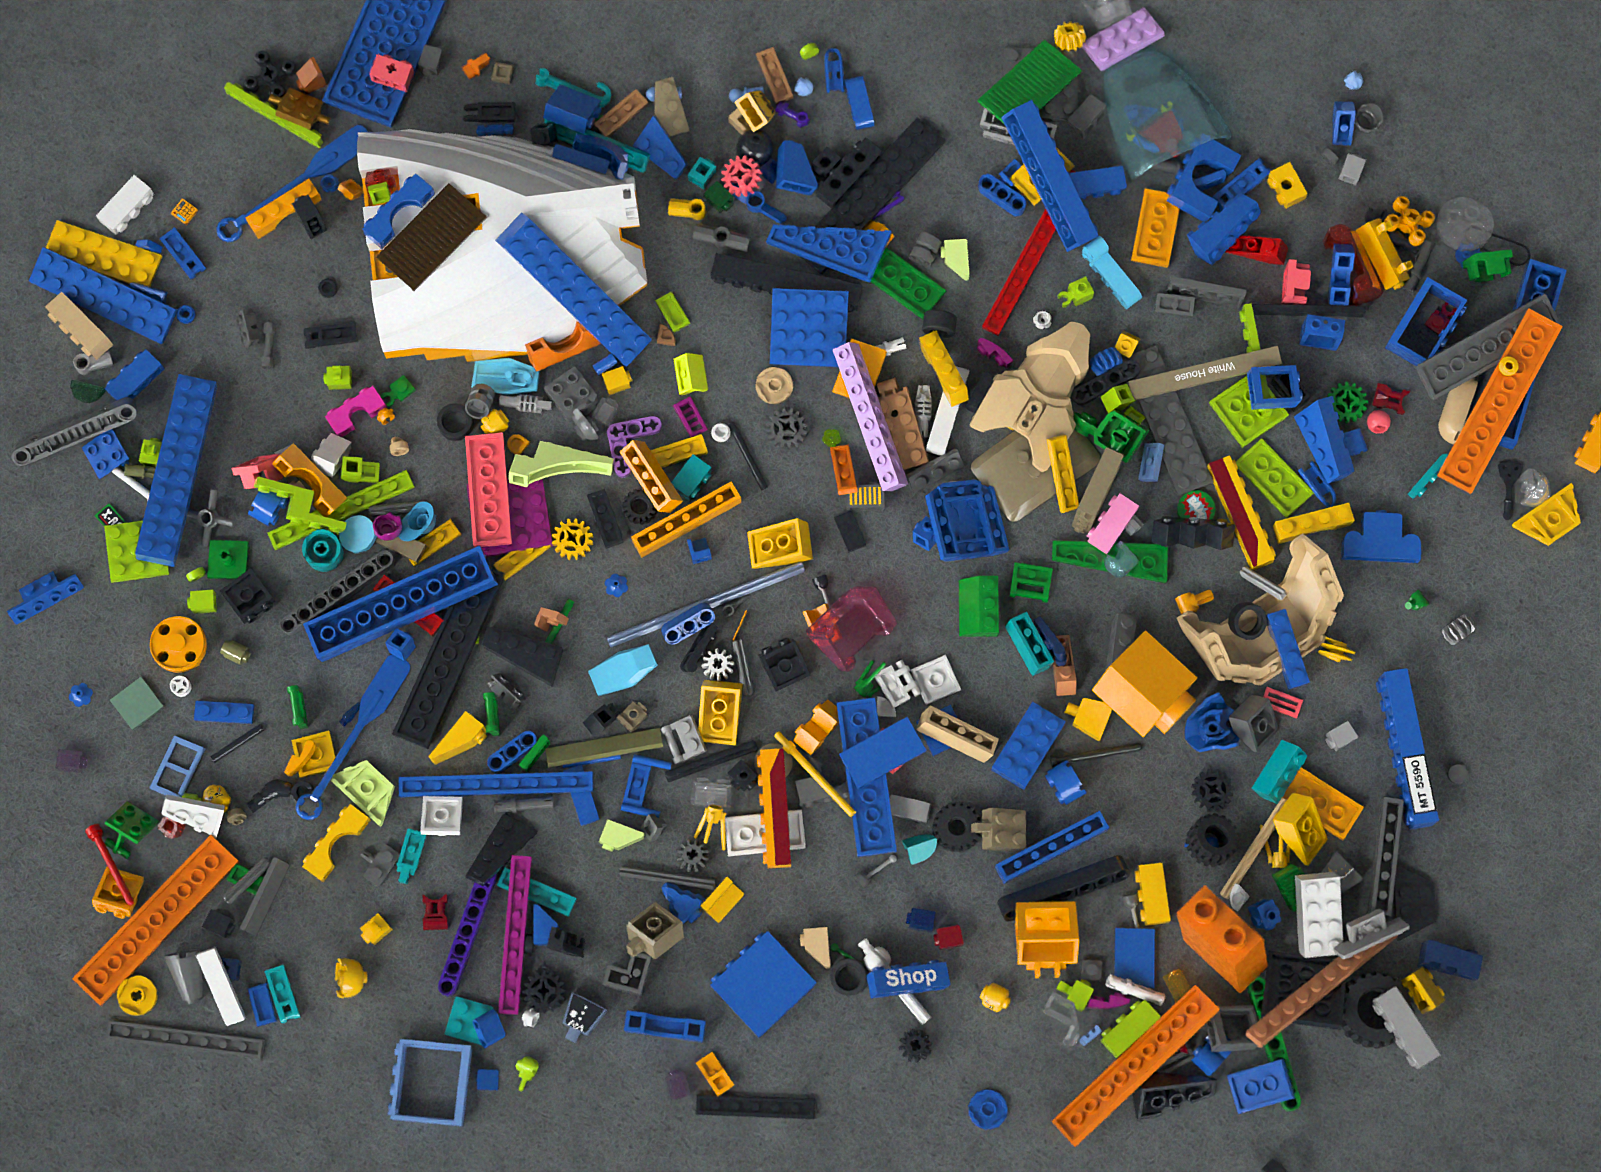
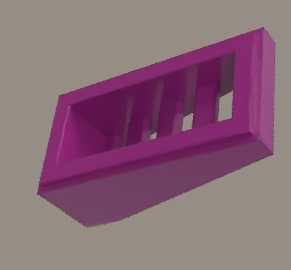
(677, 406)

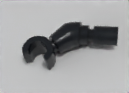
(1397, 239)
(275, 789)

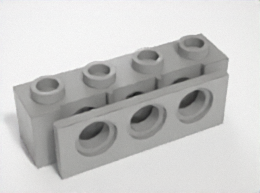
(989, 122)

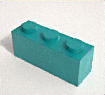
(1029, 644)
(1279, 771)

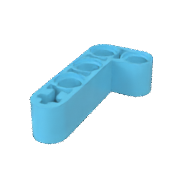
(1111, 273)

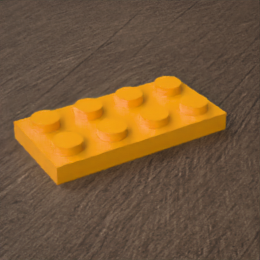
(1155, 229)
(1334, 808)

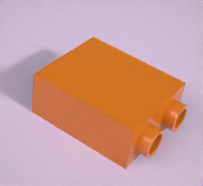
(1222, 939)

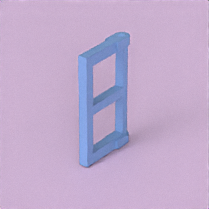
(189, 773)

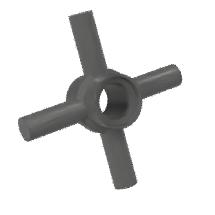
(216, 518)

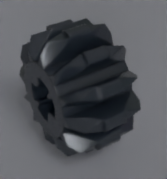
(908, 1047)

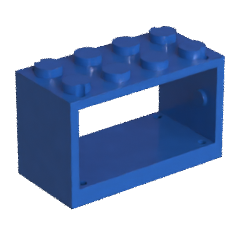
(1440, 292)

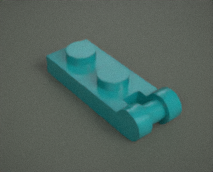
(1430, 475)
(282, 993)

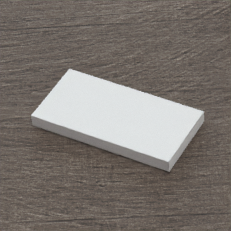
(745, 833)

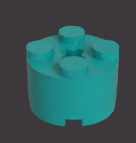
(328, 559)

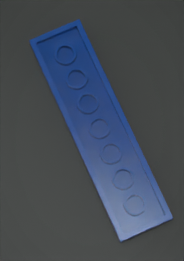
(103, 295)
(871, 802)

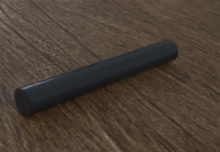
(237, 743)

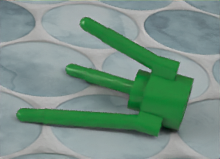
(864, 686)

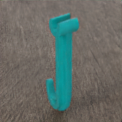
(546, 79)

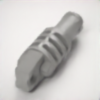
(525, 403)
(923, 408)

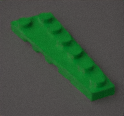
(1151, 558)

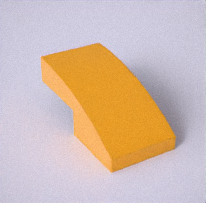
(297, 763)
(714, 1073)

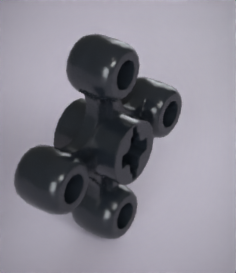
(263, 78)

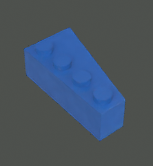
(1325, 439)

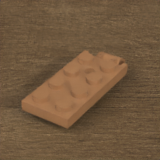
(905, 426)

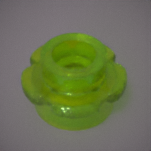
(831, 442)

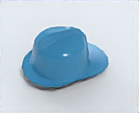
(418, 521)

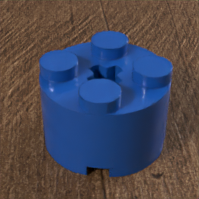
(267, 507)
(1065, 782)

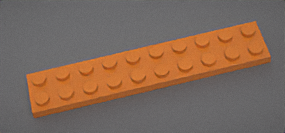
(1499, 402)
(155, 920)
(1135, 1065)

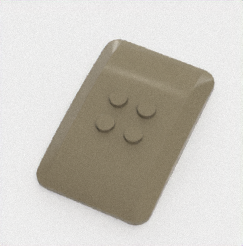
(1015, 479)

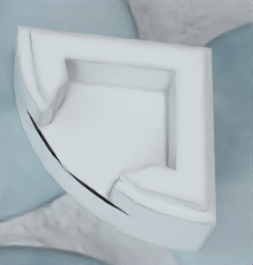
(884, 708)
(1238, 897)

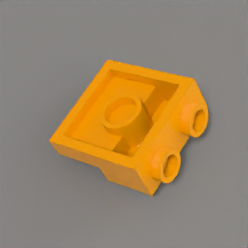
(109, 897)

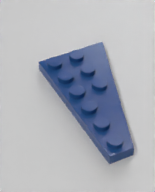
(837, 248)

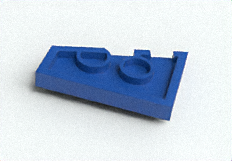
(662, 151)

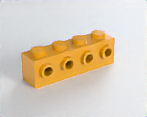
(651, 476)

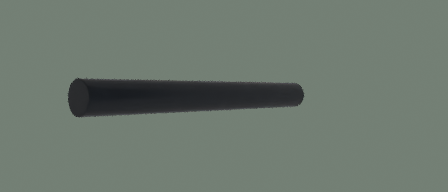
(747, 455)

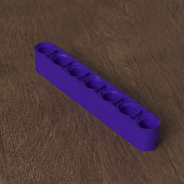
(468, 941)

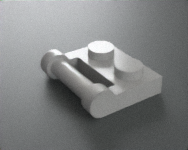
(689, 737)

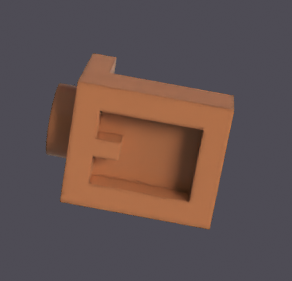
(549, 617)

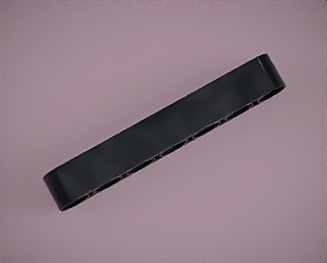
(1067, 885)

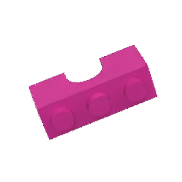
(340, 418)

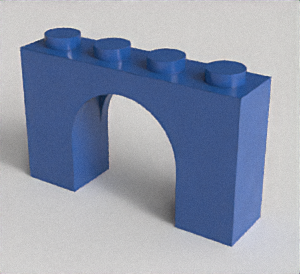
(1185, 193)

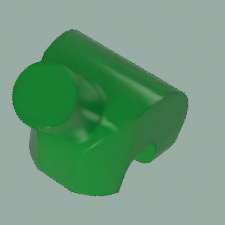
(1416, 601)

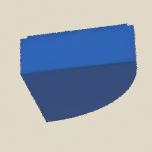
(149, 245)

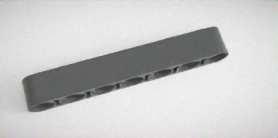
(341, 584)

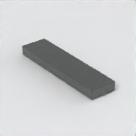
(264, 896)

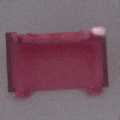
(851, 625)

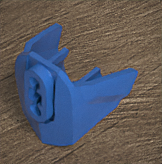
(1215, 714)

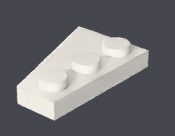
(199, 814)

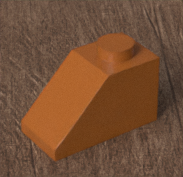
(310, 77)

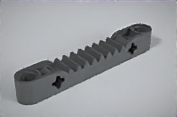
(76, 431)

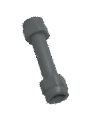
(269, 330)

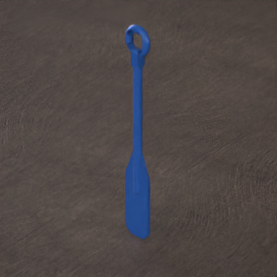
(323, 163)
(373, 704)

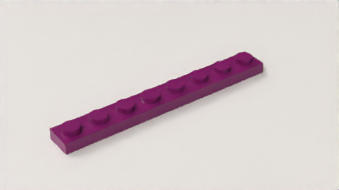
(515, 934)

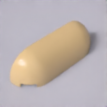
(1456, 410)

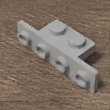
(1368, 932)

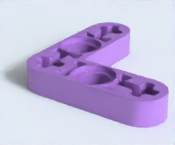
(621, 439)

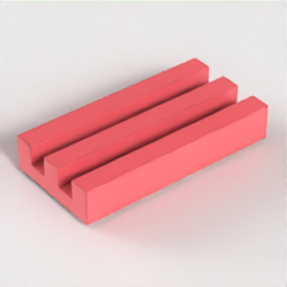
(1297, 708)

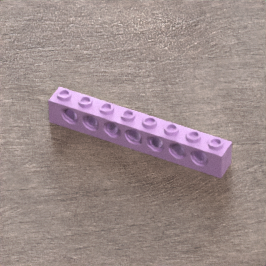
(870, 416)

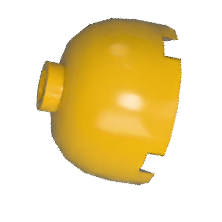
(350, 977)

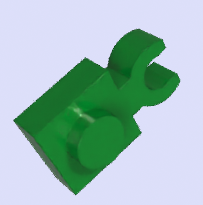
(399, 389)

